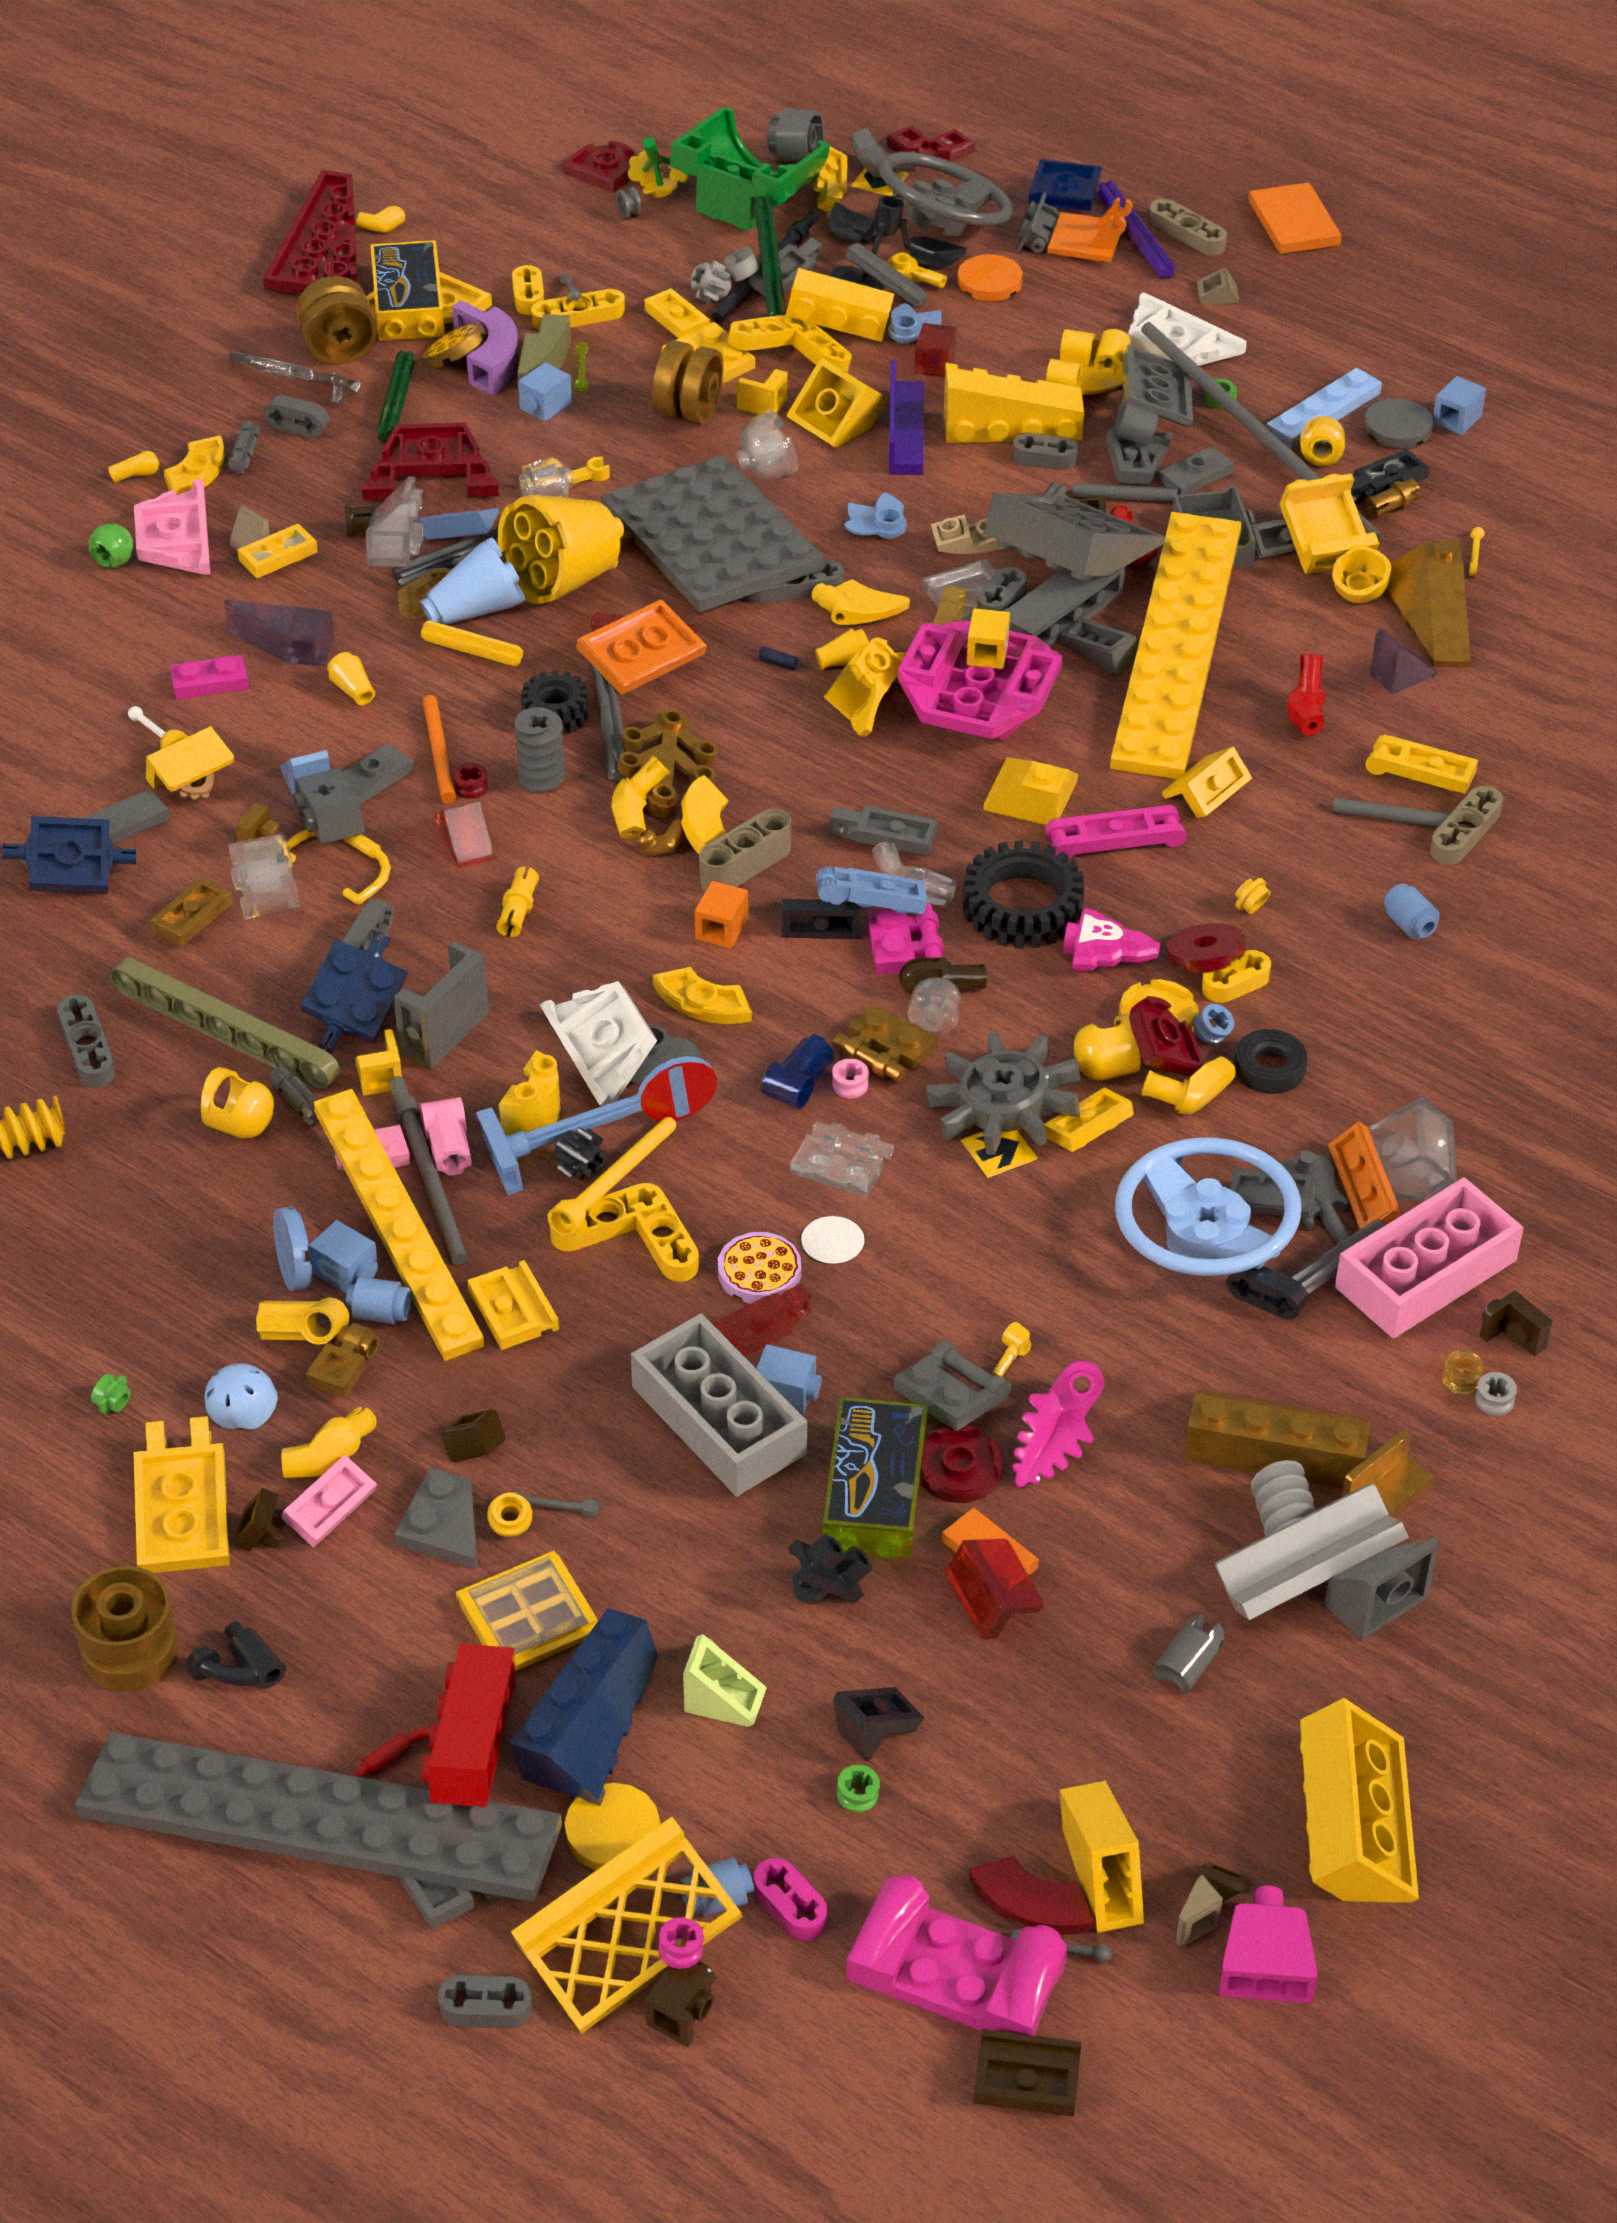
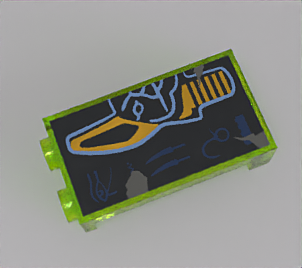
(875, 1476)

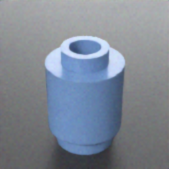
(1411, 911)
(378, 1300)
(731, 1876)

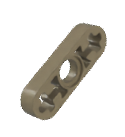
(1199, 234)
(1466, 838)

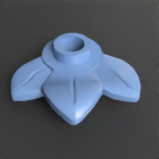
(908, 324)
(884, 519)

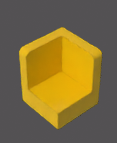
(761, 397)
(378, 1068)

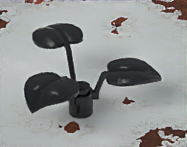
(888, 219)

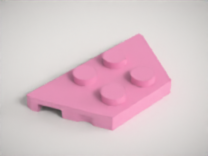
(174, 530)

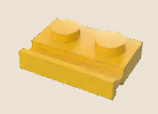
(512, 1305)

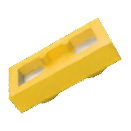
(277, 550)

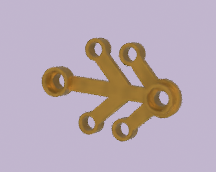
(670, 727)

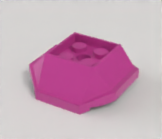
(975, 697)

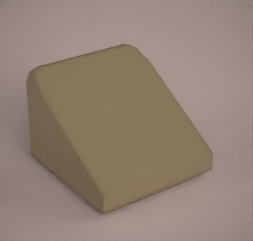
(1218, 288)
(248, 528)
(1199, 1913)

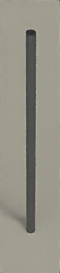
(1237, 410)

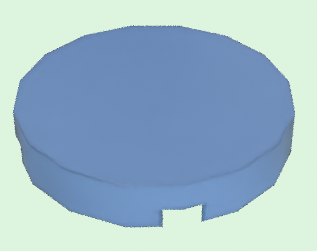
(290, 1246)

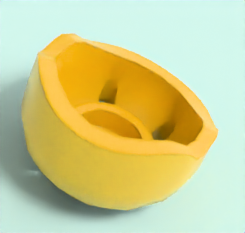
(1359, 585)

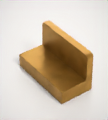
(1393, 1473)

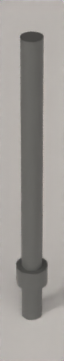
(408, 1114)

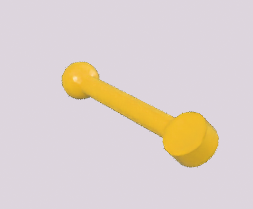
(1477, 534)

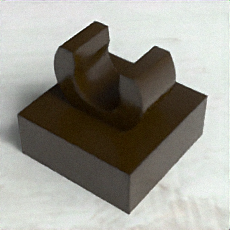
(258, 1521)

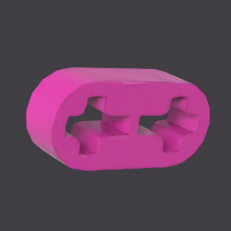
(783, 1905)

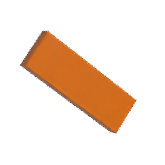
(1364, 1176)

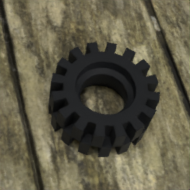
(556, 688)

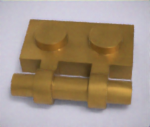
(891, 1037)

